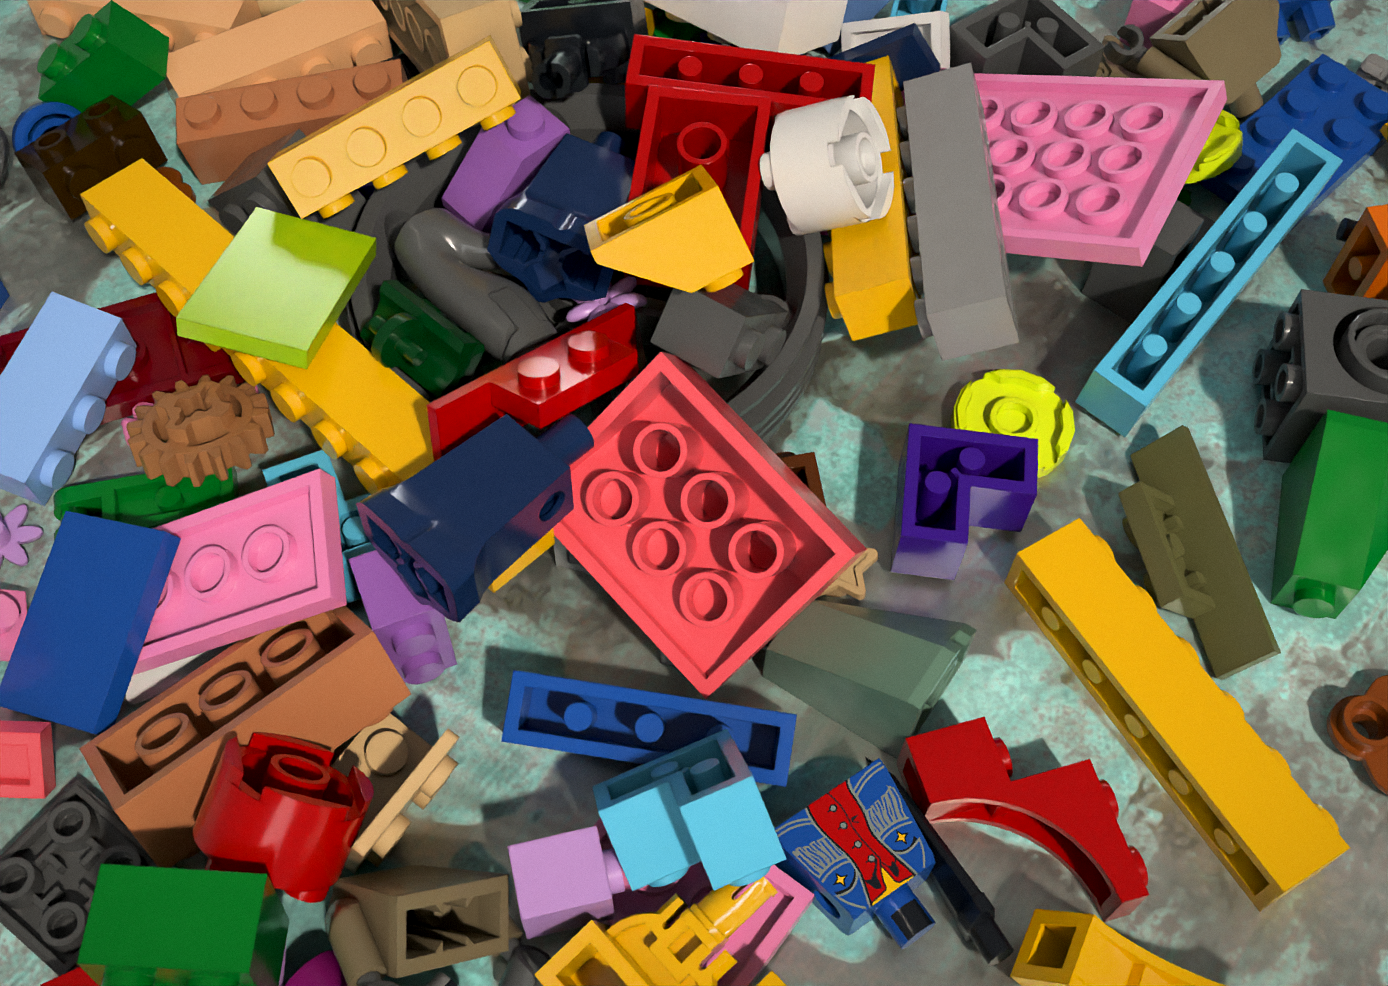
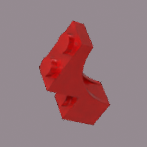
(1067, 811)

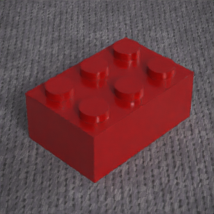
(708, 129)

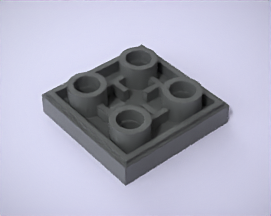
(54, 871)

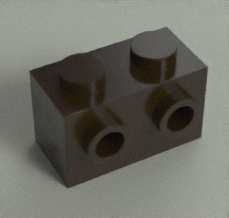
(88, 152)

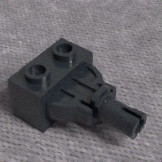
(579, 41)

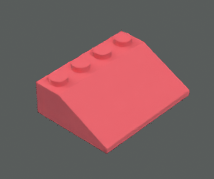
(698, 524)

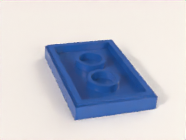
(88, 622)

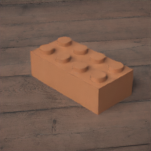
(300, 680)

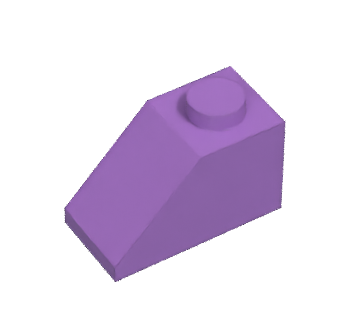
(503, 163)

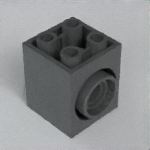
(1321, 357)

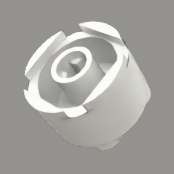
(829, 165)

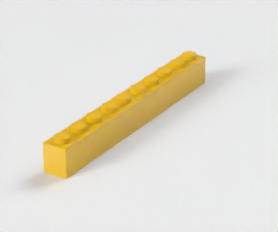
(344, 394)

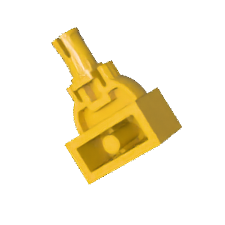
(649, 953)

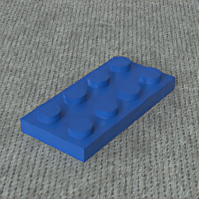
(1324, 105)

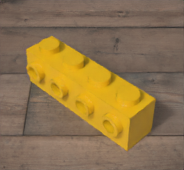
(396, 127)

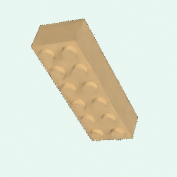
(440, 28)

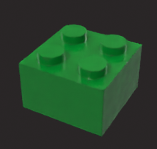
(183, 928)

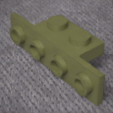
(1193, 554)

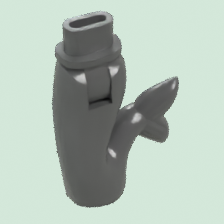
(444, 264)

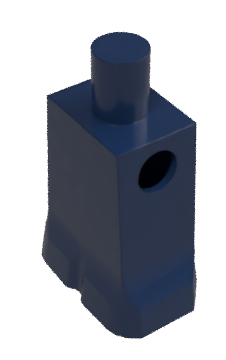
(542, 229)
(475, 510)

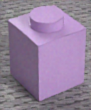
(564, 881)

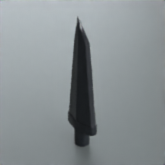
(963, 898)

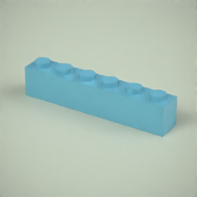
(1207, 283)

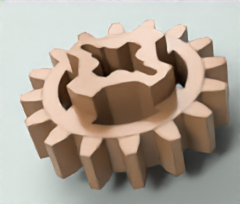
(202, 429)

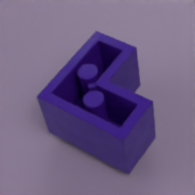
(954, 483)

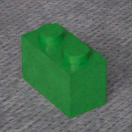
(104, 58)

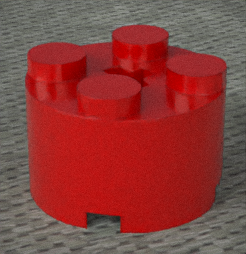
(282, 814)

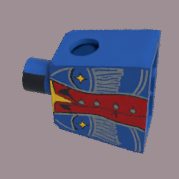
(861, 856)

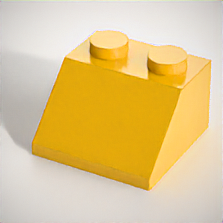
(673, 236)

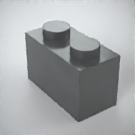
(721, 330)

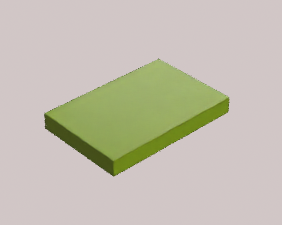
(277, 288)

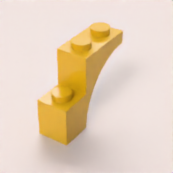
(1084, 951)

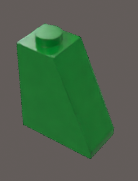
(1332, 516)

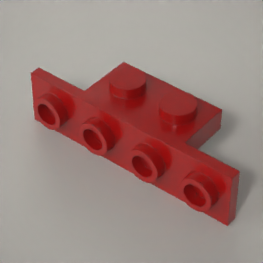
(541, 382)

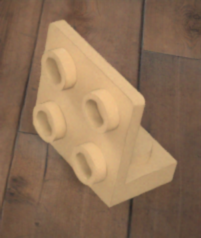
(401, 772)

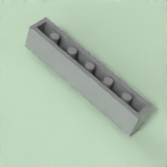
(956, 216)

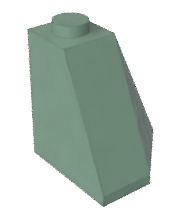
(868, 667)

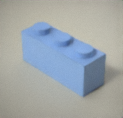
(57, 393)

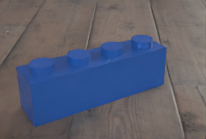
(640, 723)

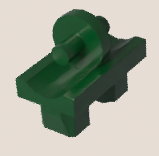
(420, 341)

